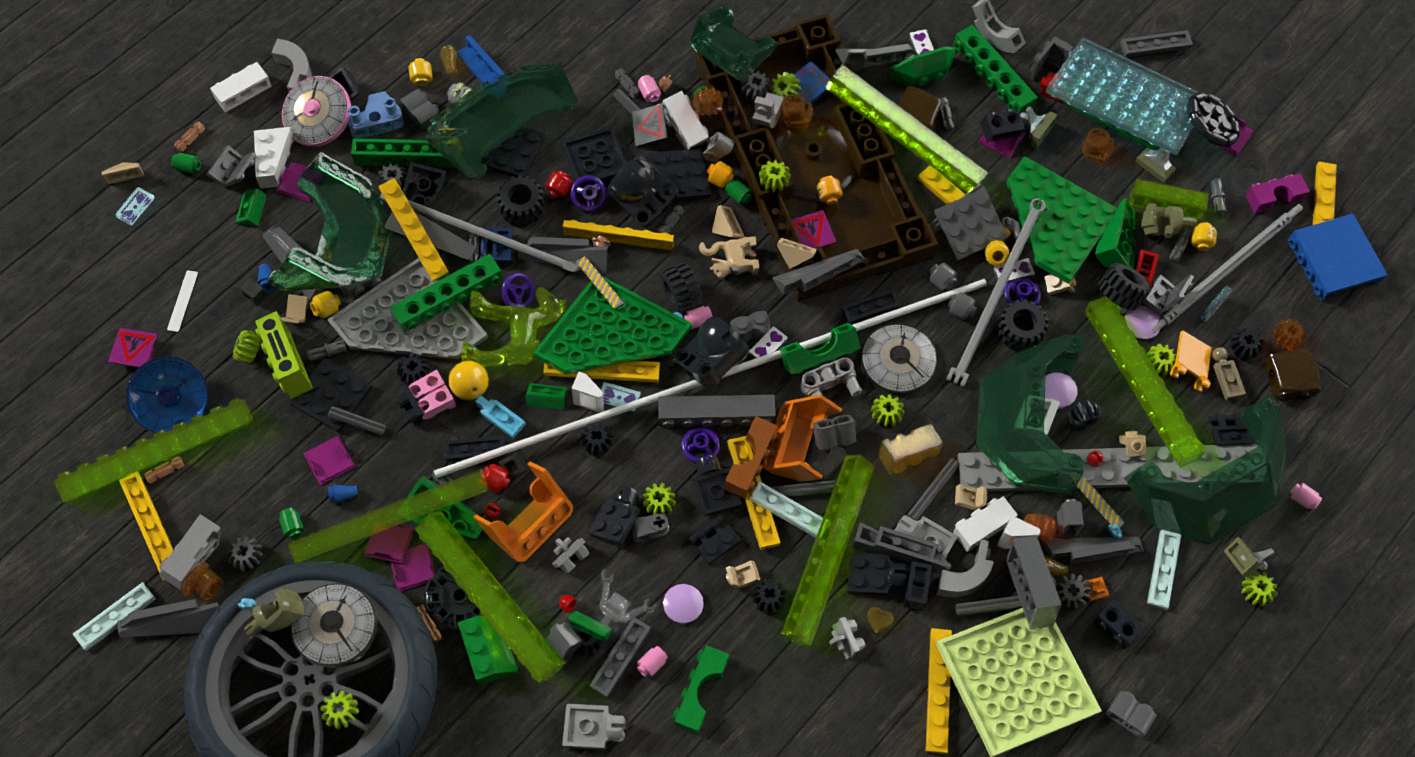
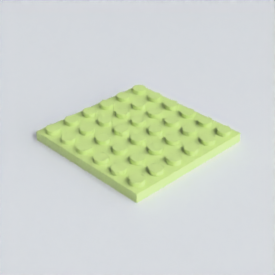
(1016, 681)

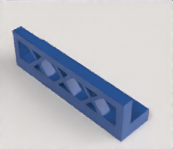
(479, 62)

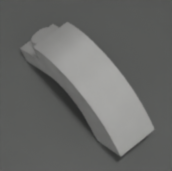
(994, 31)
(293, 56)
(768, 110)
(965, 583)

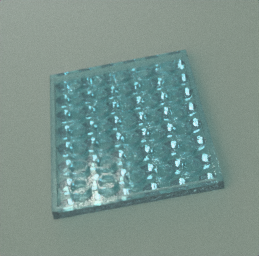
(1125, 95)

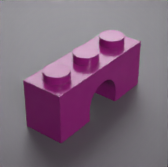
(1290, 188)

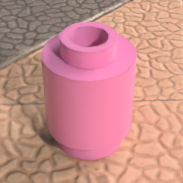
(649, 88)
(698, 316)
(1305, 496)
(652, 661)

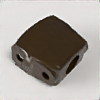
(921, 106)
(1293, 374)

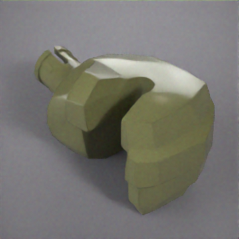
(1165, 221)
(283, 612)

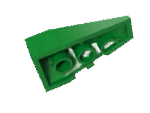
(1117, 239)
(457, 514)

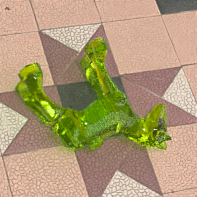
(523, 328)

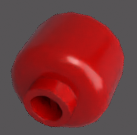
(559, 184)
(496, 477)

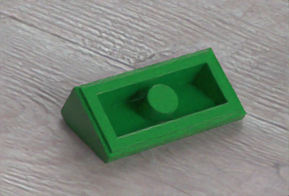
(251, 207)
(546, 396)
(589, 626)

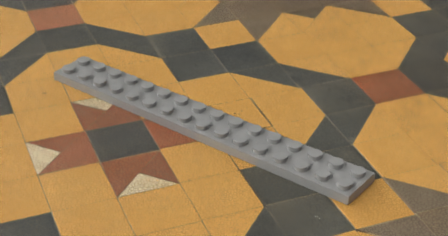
(977, 470)

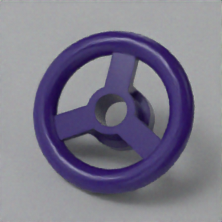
(599, 185)
(1025, 285)
(515, 291)
(701, 437)

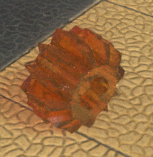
(707, 101)
(1289, 334)
(1046, 525)

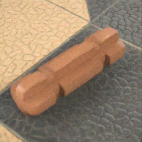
(189, 136)
(164, 469)
(434, 633)

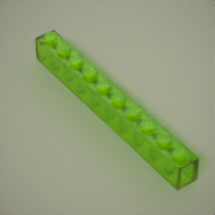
(906, 129)
(1145, 382)
(153, 451)
(388, 516)
(828, 550)
(489, 597)

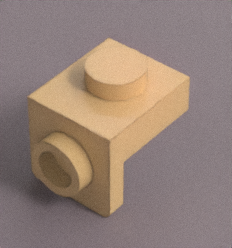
(1056, 285)
(1134, 443)
(970, 497)
(742, 575)

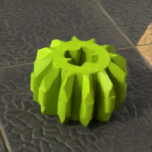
(786, 80)
(774, 175)
(246, 347)
(1162, 358)
(891, 417)
(663, 494)
(1259, 588)
(341, 701)

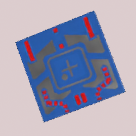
(812, 82)

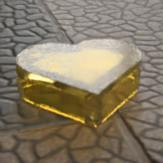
(879, 619)

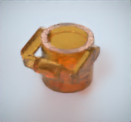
(795, 111)
(1096, 144)
(202, 582)

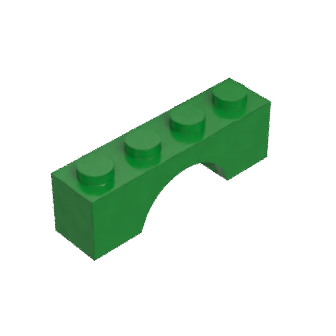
(841, 341)
(711, 666)

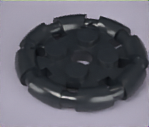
(1213, 119)
(452, 607)

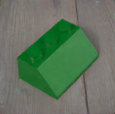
(486, 650)

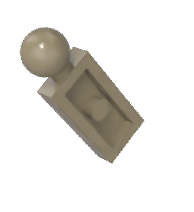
(1227, 375)

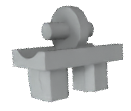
(563, 560)
(844, 637)

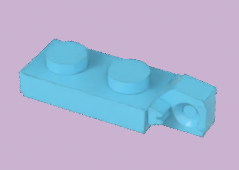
(500, 416)

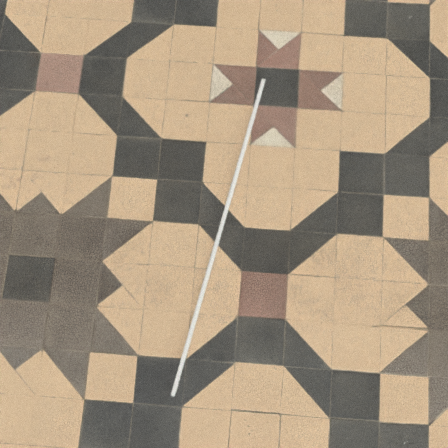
(693, 384)

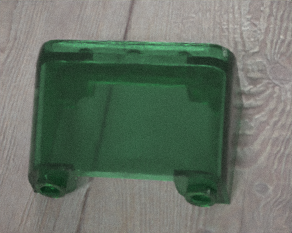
(728, 46)

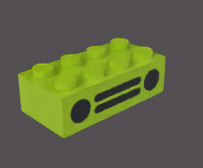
(282, 355)

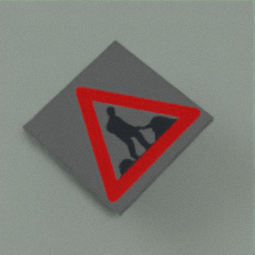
(649, 125)

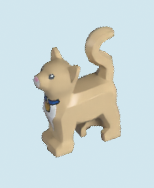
(735, 254)

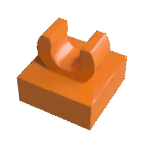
(1099, 589)

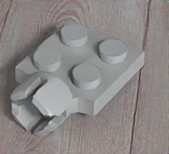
(928, 531)
(591, 727)

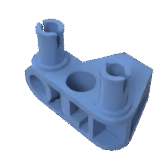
(379, 117)

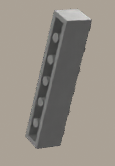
(715, 410)

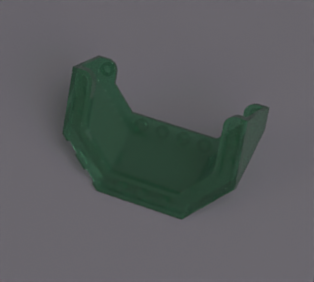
(496, 111)
(352, 236)
(1014, 413)
(1226, 496)

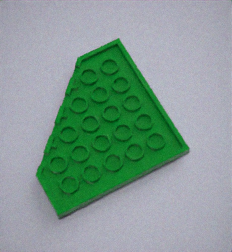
(1069, 222)
(602, 336)

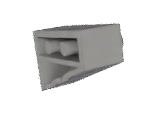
(191, 551)

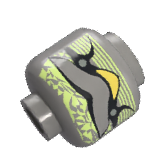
(457, 91)

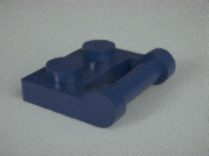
(501, 253)

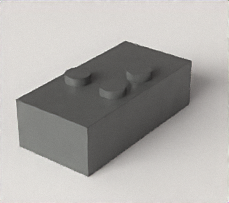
(1033, 582)

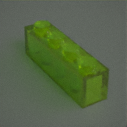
(1146, 192)

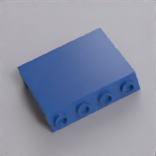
(1336, 256)

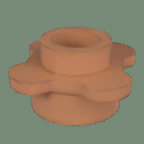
(665, 83)
(601, 241)

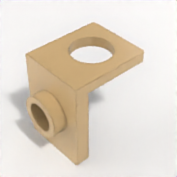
(296, 309)

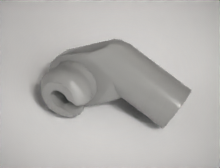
(1012, 225)

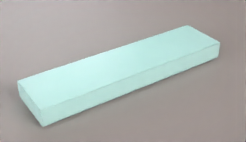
(786, 509)
(1164, 570)
(107, 620)

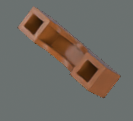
(740, 476)

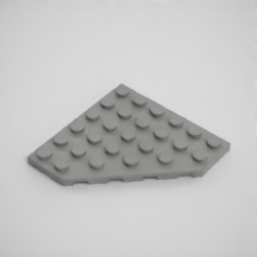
(371, 327)

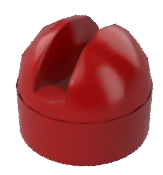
(1092, 459)
(490, 514)
(567, 603)

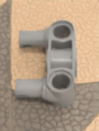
(829, 376)

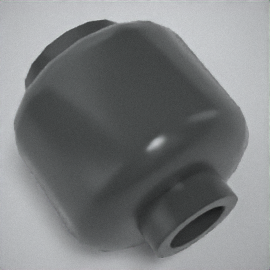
(943, 276)
(962, 306)

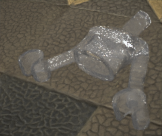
(617, 605)

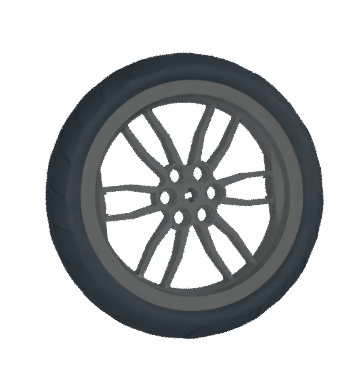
(225, 643)

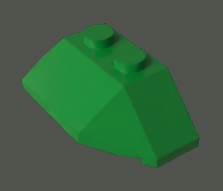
(923, 68)

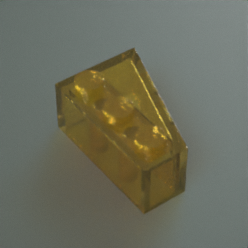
(910, 449)

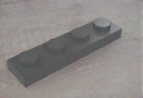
(1156, 43)
(620, 657)

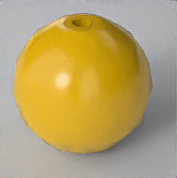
(468, 380)

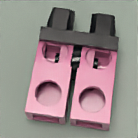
(426, 397)

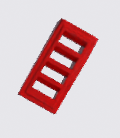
(1153, 257)

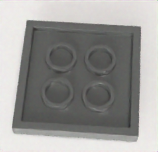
(970, 224)

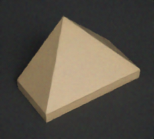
(122, 172)
(726, 223)
(794, 252)

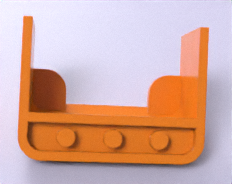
(794, 435)
(535, 522)

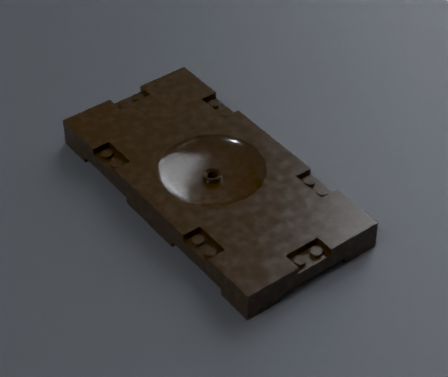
(875, 203)

